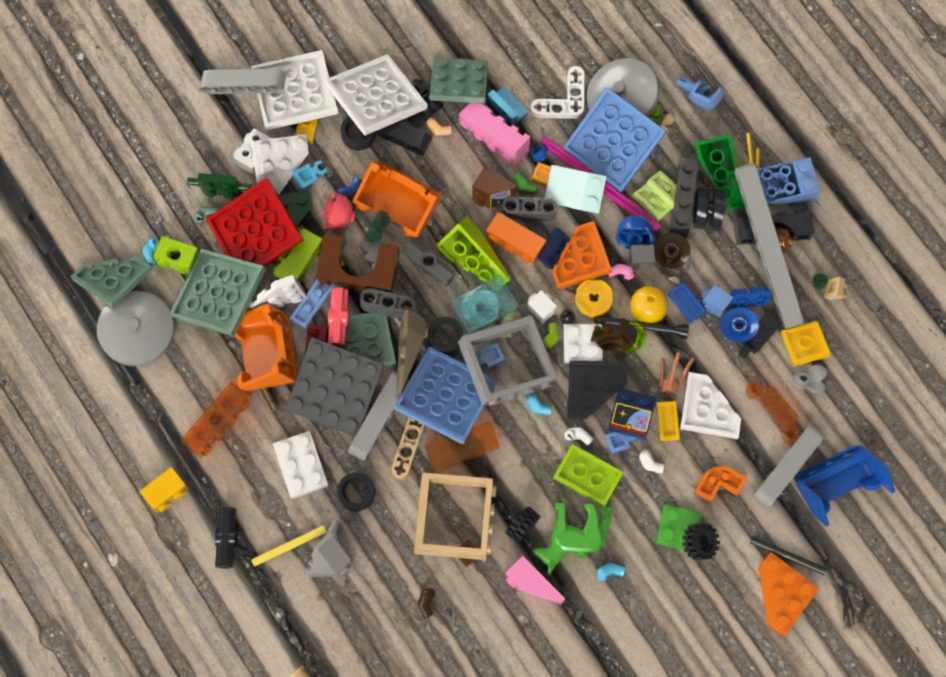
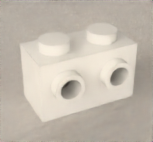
(243, 155)

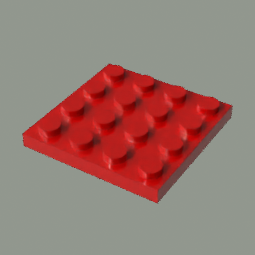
(255, 226)

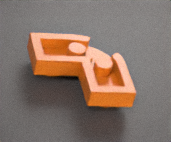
(719, 477)

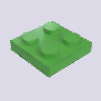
(673, 524)

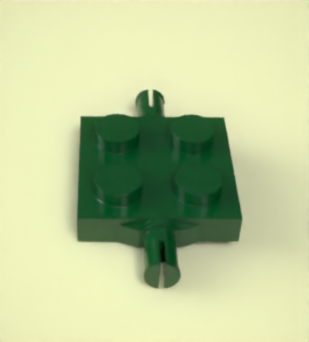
(219, 185)

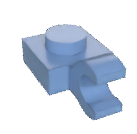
(491, 356)
(619, 442)

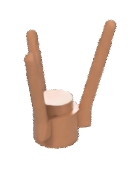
(670, 384)

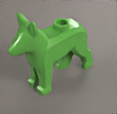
(574, 540)

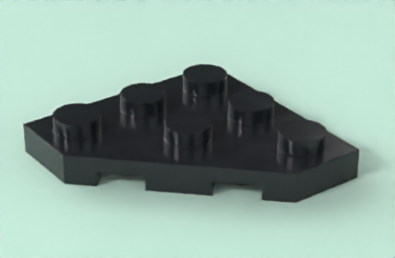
(592, 386)

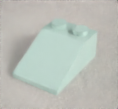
(575, 188)

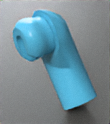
(149, 250)
(608, 569)

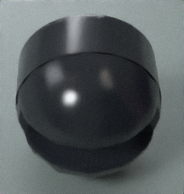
(569, 320)

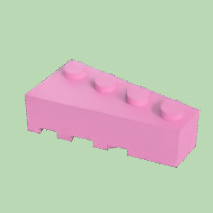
(495, 132)

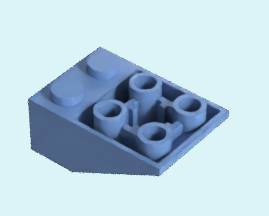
(789, 182)

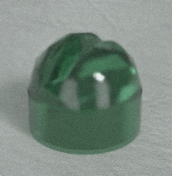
(819, 281)

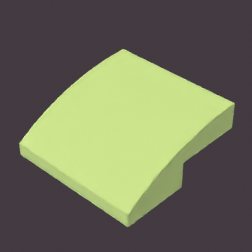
(657, 196)

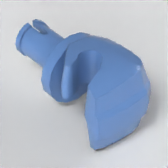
(697, 93)

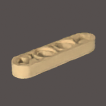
(409, 443)

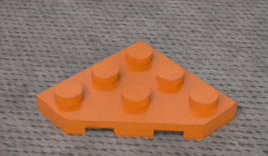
(581, 258)
(783, 593)

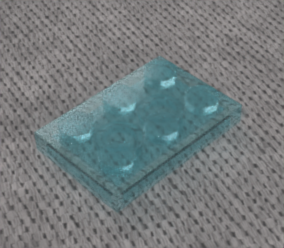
(484, 305)

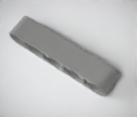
(243, 81)
(376, 420)
(789, 465)

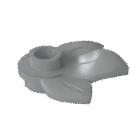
(372, 248)
(812, 375)

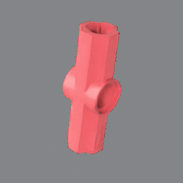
(338, 317)

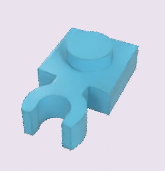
(307, 176)

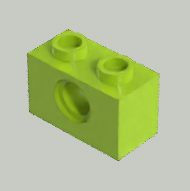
(168, 248)

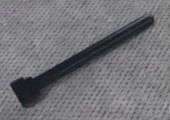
(680, 331)

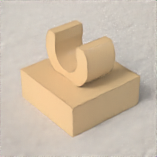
(835, 289)

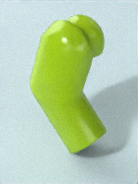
(552, 338)

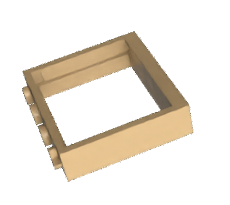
(453, 551)

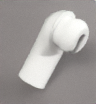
(578, 434)
(648, 462)

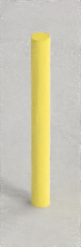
(288, 546)

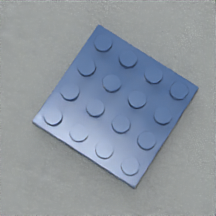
(614, 139)
(443, 396)

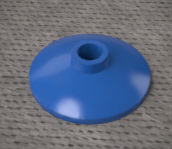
(739, 317)

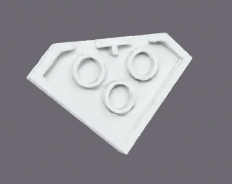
(278, 158)
(282, 292)
(707, 409)

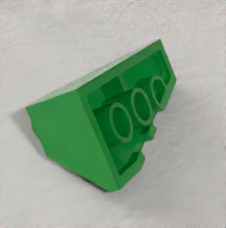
(719, 161)

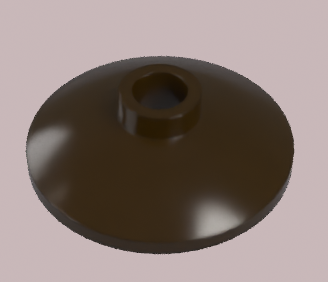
(675, 243)

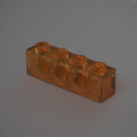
(230, 394)

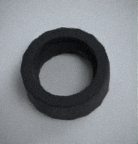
(355, 145)
(441, 321)
(356, 506)

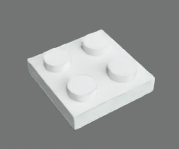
(578, 344)

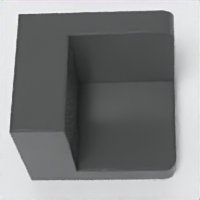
(641, 255)

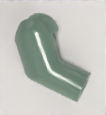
(203, 213)

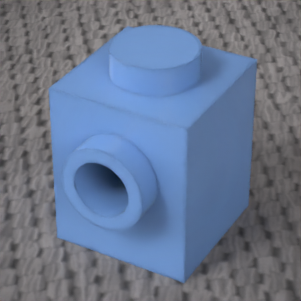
(716, 300)

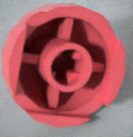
(338, 212)

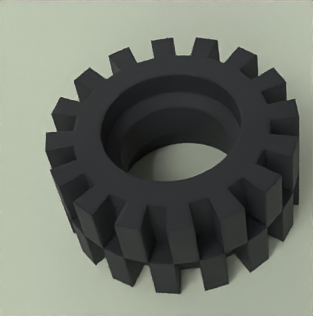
(523, 524)
(692, 541)

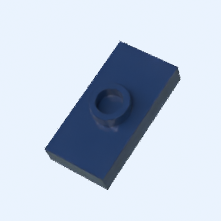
(553, 248)

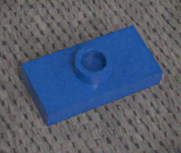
(686, 302)

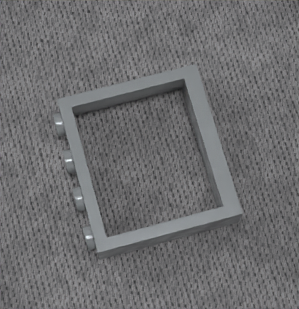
(475, 371)

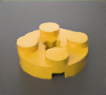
(594, 287)

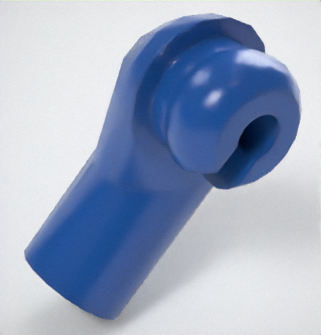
(350, 191)

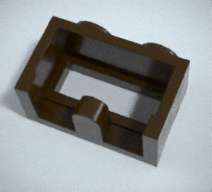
(612, 341)

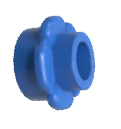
(539, 153)

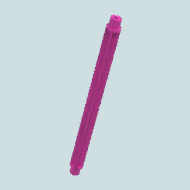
(609, 190)

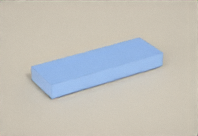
(311, 304)

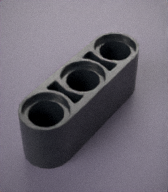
(406, 137)

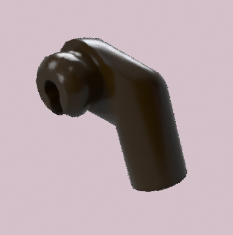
(424, 600)

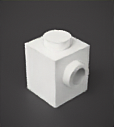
(541, 306)

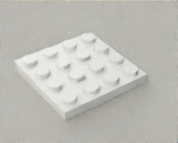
(304, 92)
(376, 94)

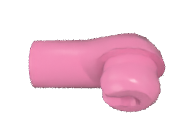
(623, 269)

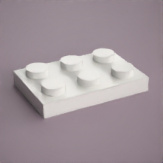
(300, 464)

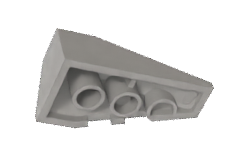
(328, 559)

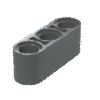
(537, 203)
(380, 297)

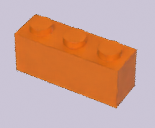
(515, 238)

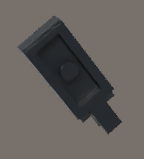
(767, 327)

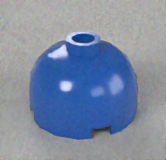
(635, 231)

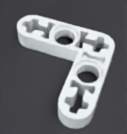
(566, 104)

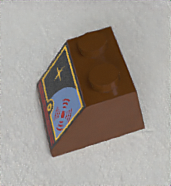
(491, 189)

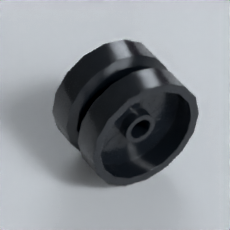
(710, 209)

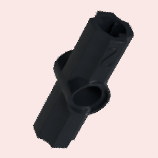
(225, 538)

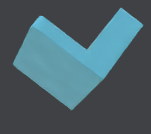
(507, 105)

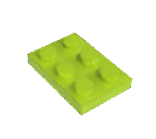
(588, 475)

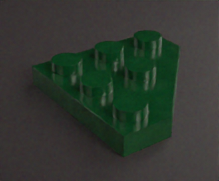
(298, 205)

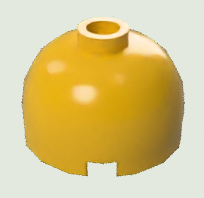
(648, 305)

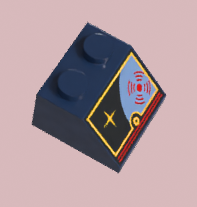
(632, 413)

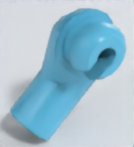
(536, 406)

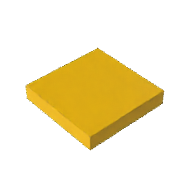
(805, 343)

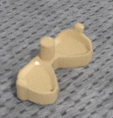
(668, 119)

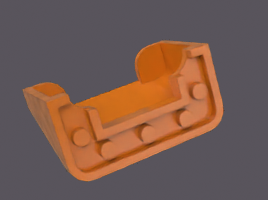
(400, 195)
(266, 349)

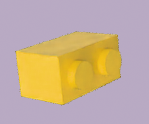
(164, 490)

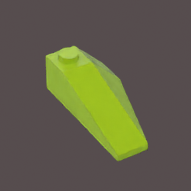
(472, 251)

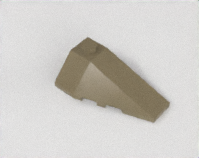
(410, 340)

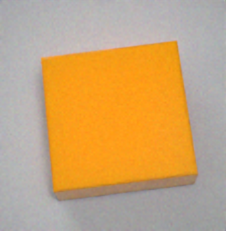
(541, 174)

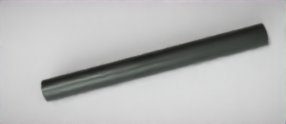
(788, 555)

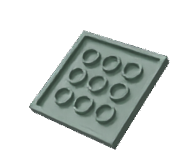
(217, 292)

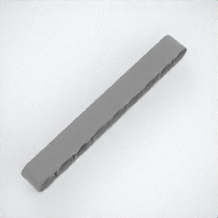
(768, 246)

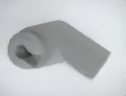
(334, 528)

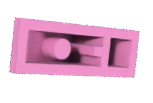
(529, 580)

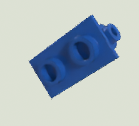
(757, 297)

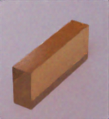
(448, 452)

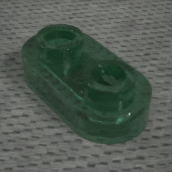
(375, 230)

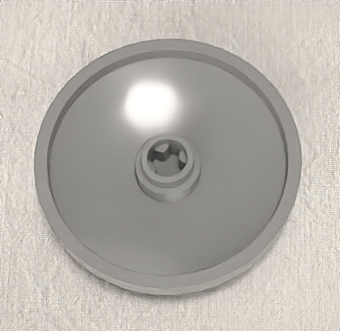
(630, 80)
(136, 329)

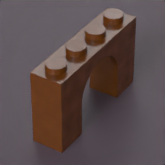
(380, 278)

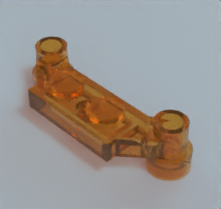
(777, 408)

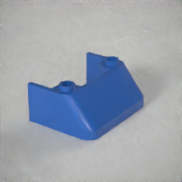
(839, 476)

